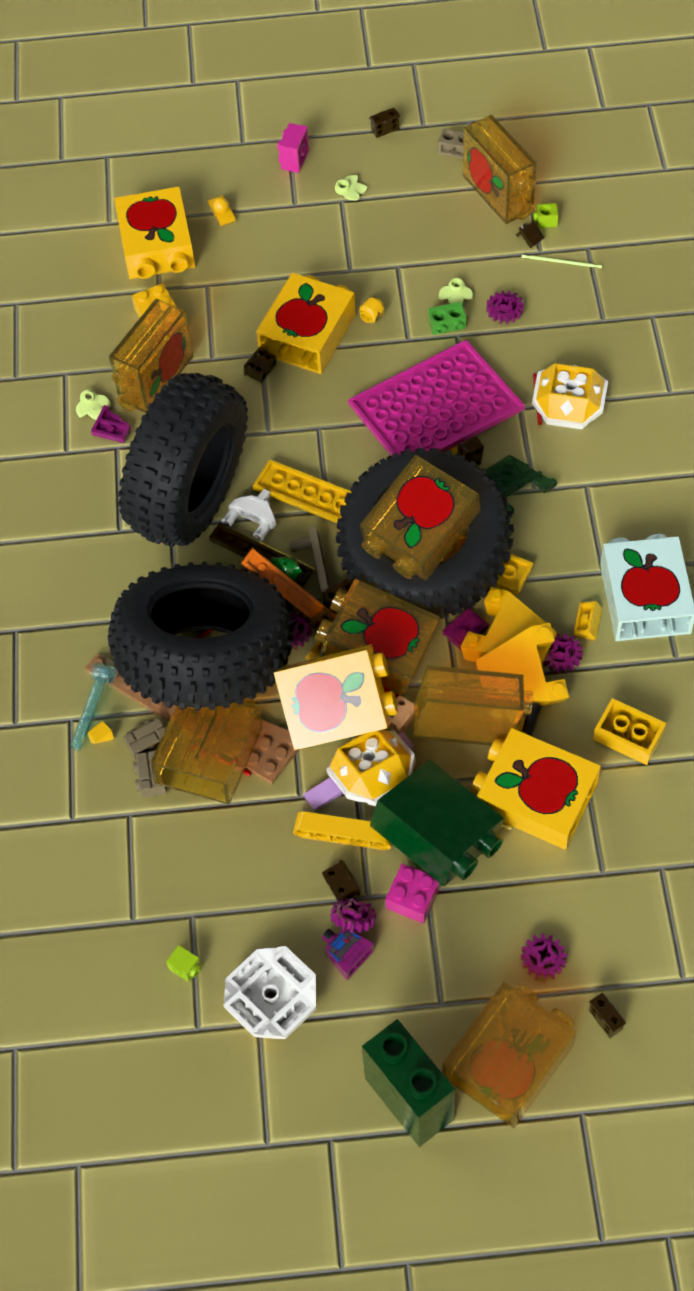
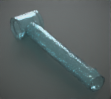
(101, 675)

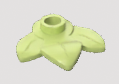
(350, 187)
(455, 291)
(91, 406)

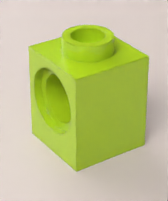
(546, 215)
(184, 963)

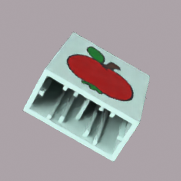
(647, 588)

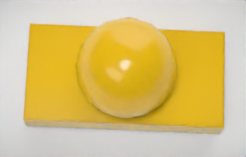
(221, 210)

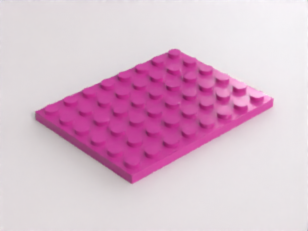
(437, 402)

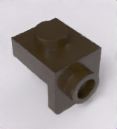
(530, 234)

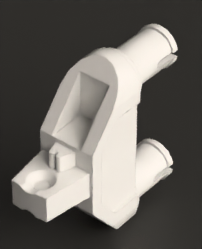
(254, 509)

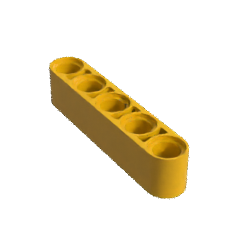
(338, 830)

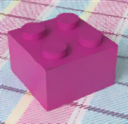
(293, 147)
(412, 893)

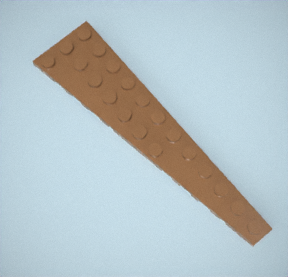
(270, 754)

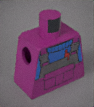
(347, 950)

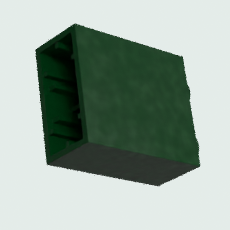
(438, 823)
(408, 1082)

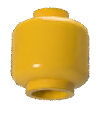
(371, 310)

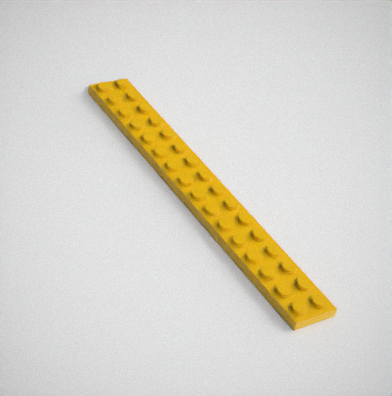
(326, 500)

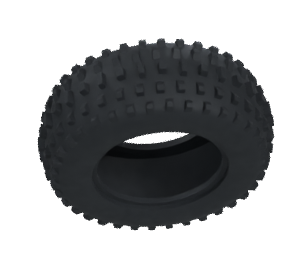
(183, 459)
(456, 580)
(200, 669)

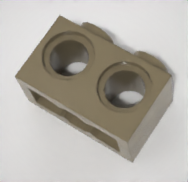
(451, 143)

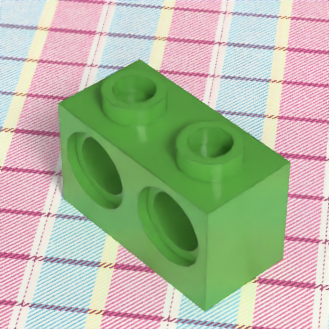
(446, 318)

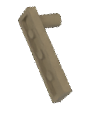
(314, 542)

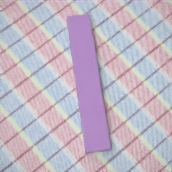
(329, 791)

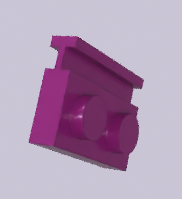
(461, 625)

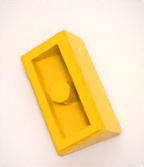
(588, 620)

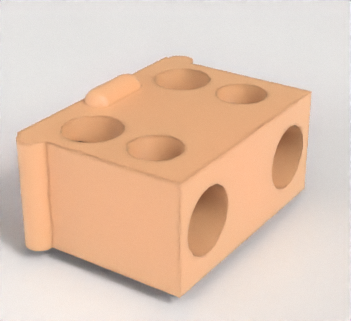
(405, 715)

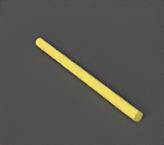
(314, 569)

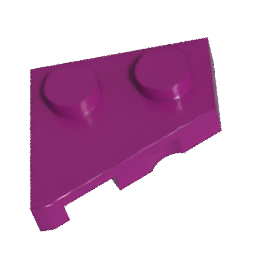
(110, 426)

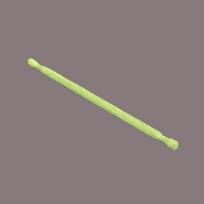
(561, 261)

